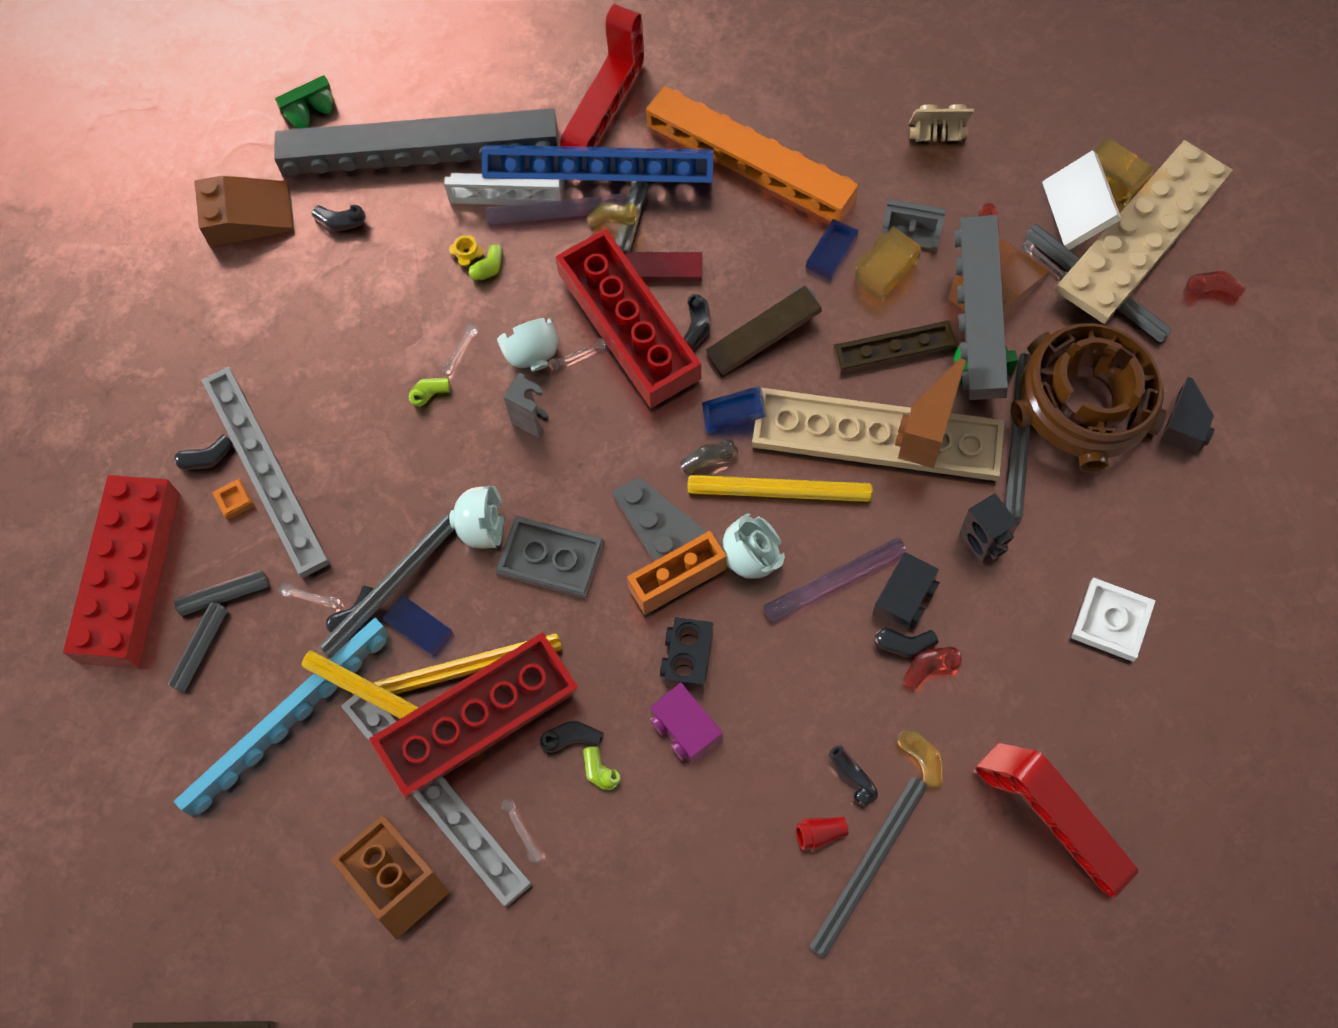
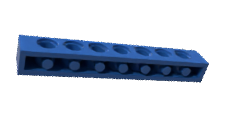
(597, 163)

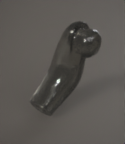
(709, 455)

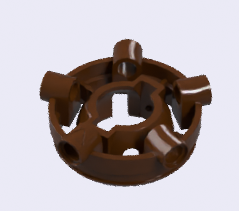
(1117, 362)

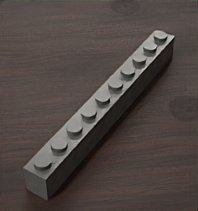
(409, 141)

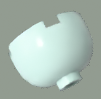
(531, 344)
(477, 517)
(752, 547)

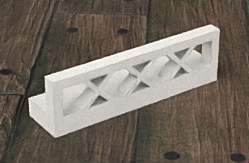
(501, 191)

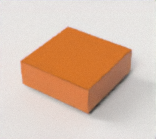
(233, 499)

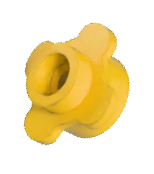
(464, 243)

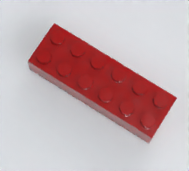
(628, 318)
(122, 572)
(473, 715)

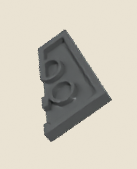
(655, 519)

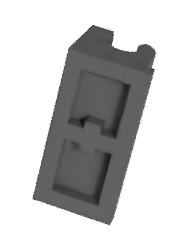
(916, 221)
(521, 405)

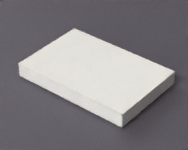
(1081, 200)

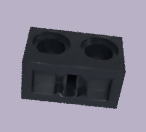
(989, 528)
(694, 655)

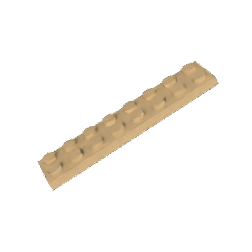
(1144, 233)
(869, 432)

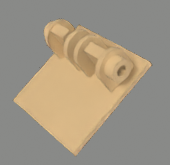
(929, 115)

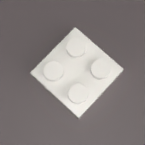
(1113, 619)

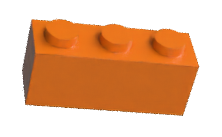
(677, 572)

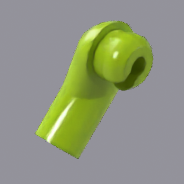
(489, 266)
(427, 388)
(598, 773)

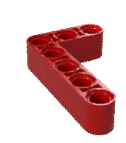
(612, 81)
(1062, 810)

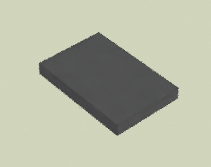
(550, 557)

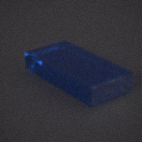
(832, 249)
(734, 409)
(417, 625)

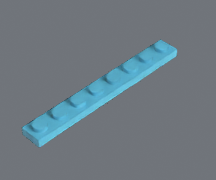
(276, 724)

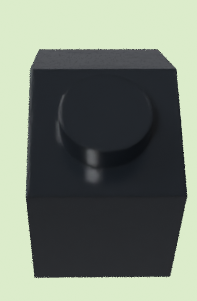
(1189, 419)

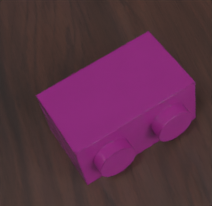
(685, 724)

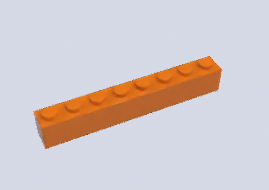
(752, 154)

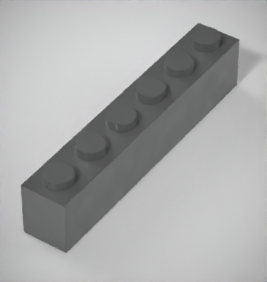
(982, 308)

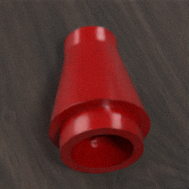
(818, 832)

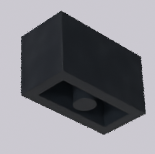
(906, 591)

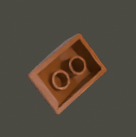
(242, 208)
(1018, 277)
(924, 429)
(389, 876)

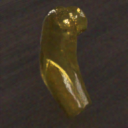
(613, 213)
(926, 754)

